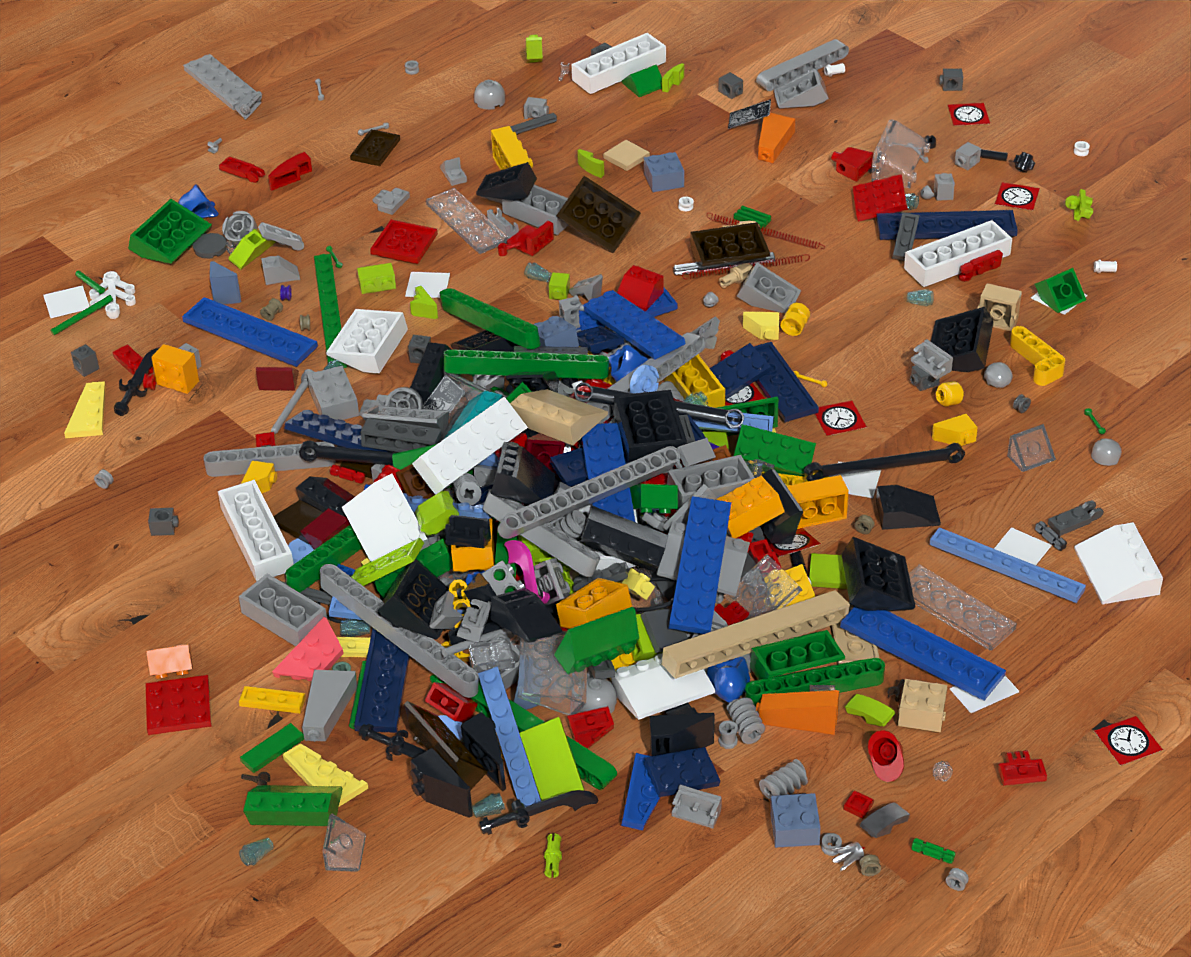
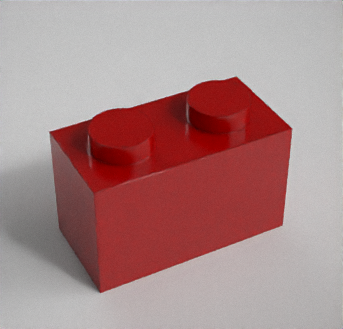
(451, 702)

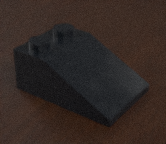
(509, 183)
(905, 508)
(481, 740)
(440, 784)

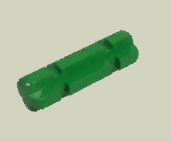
(933, 850)

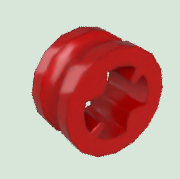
(149, 382)

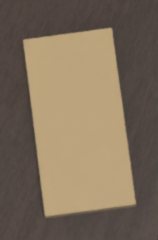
(852, 645)

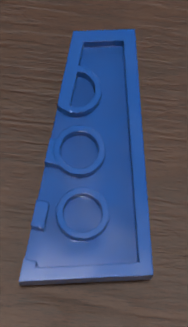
(641, 796)

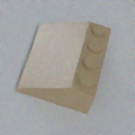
(557, 415)

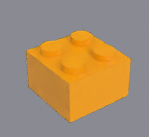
(175, 368)

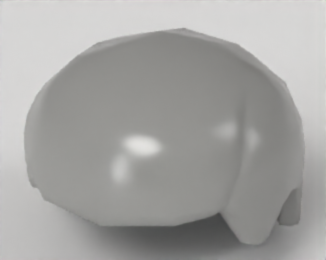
(998, 375)
(1106, 452)

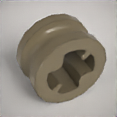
(305, 322)
(864, 524)
(870, 865)

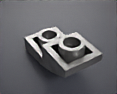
(882, 820)

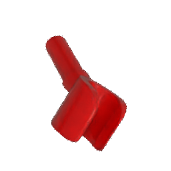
(503, 247)

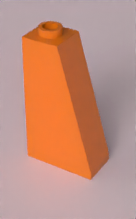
(774, 136)
(801, 710)

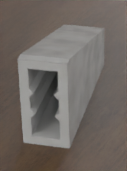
(326, 702)

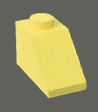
(762, 324)

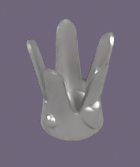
(849, 853)

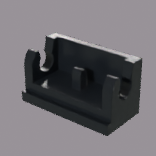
(468, 531)

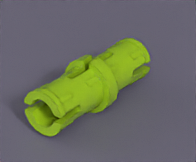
(552, 855)

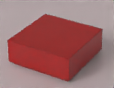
(858, 804)

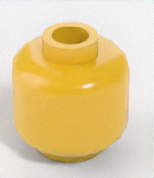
(949, 393)

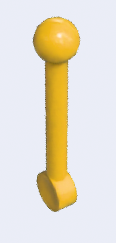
(823, 383)

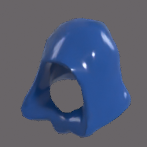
(198, 203)
(631, 360)
(729, 681)

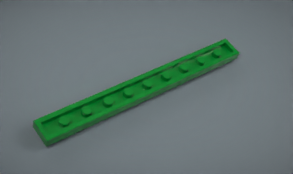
(328, 300)

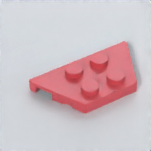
(314, 652)

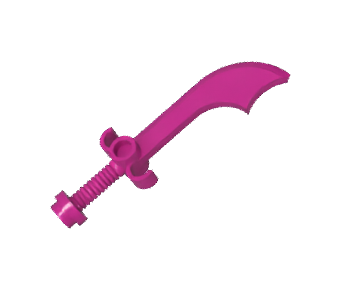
(521, 555)

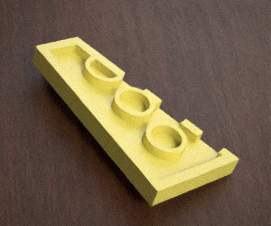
(89, 412)
(322, 773)

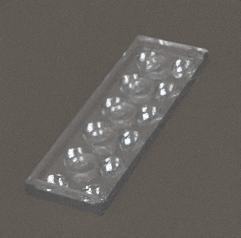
(467, 220)
(959, 609)

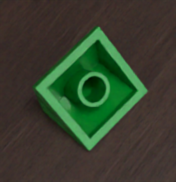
(644, 81)

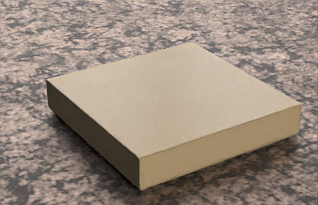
(626, 155)

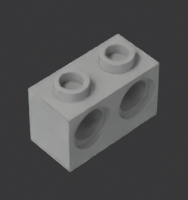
(508, 582)

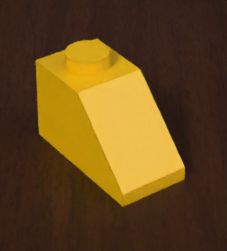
(955, 430)
(262, 473)

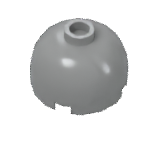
(489, 94)
(238, 226)
(404, 397)
(599, 695)

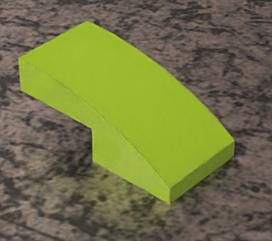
(673, 76)
(590, 164)
(873, 710)

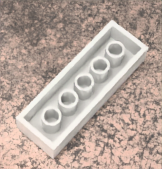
(618, 62)
(945, 256)
(469, 445)
(255, 530)

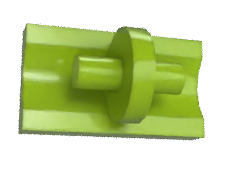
(1080, 204)

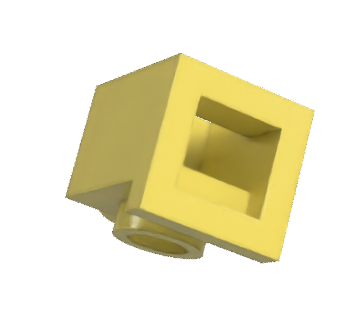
(639, 584)

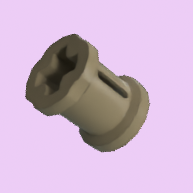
(271, 309)

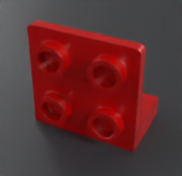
(533, 239)

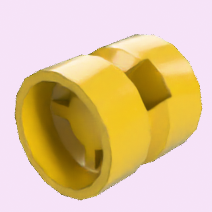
(795, 319)

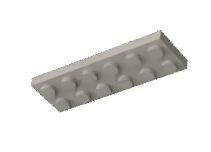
(218, 80)

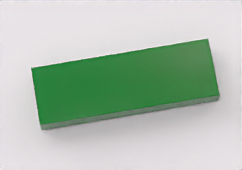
(272, 748)

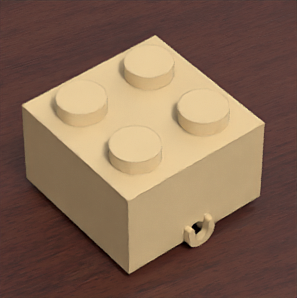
(1002, 305)
(922, 705)

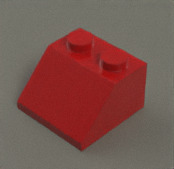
(641, 287)

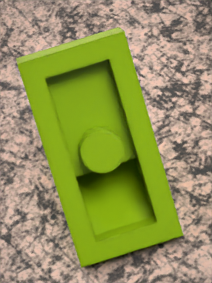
(423, 304)

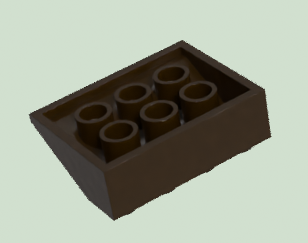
(598, 214)
(728, 244)
(434, 734)

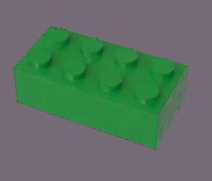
(785, 452)

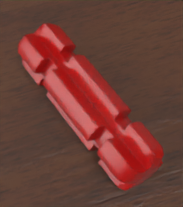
(347, 473)

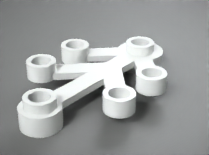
(111, 280)

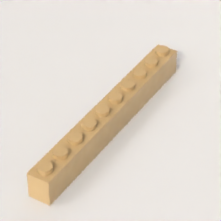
(741, 637)

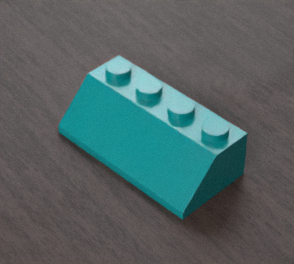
(474, 408)

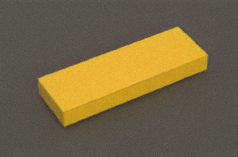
(272, 699)

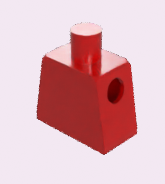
(853, 162)

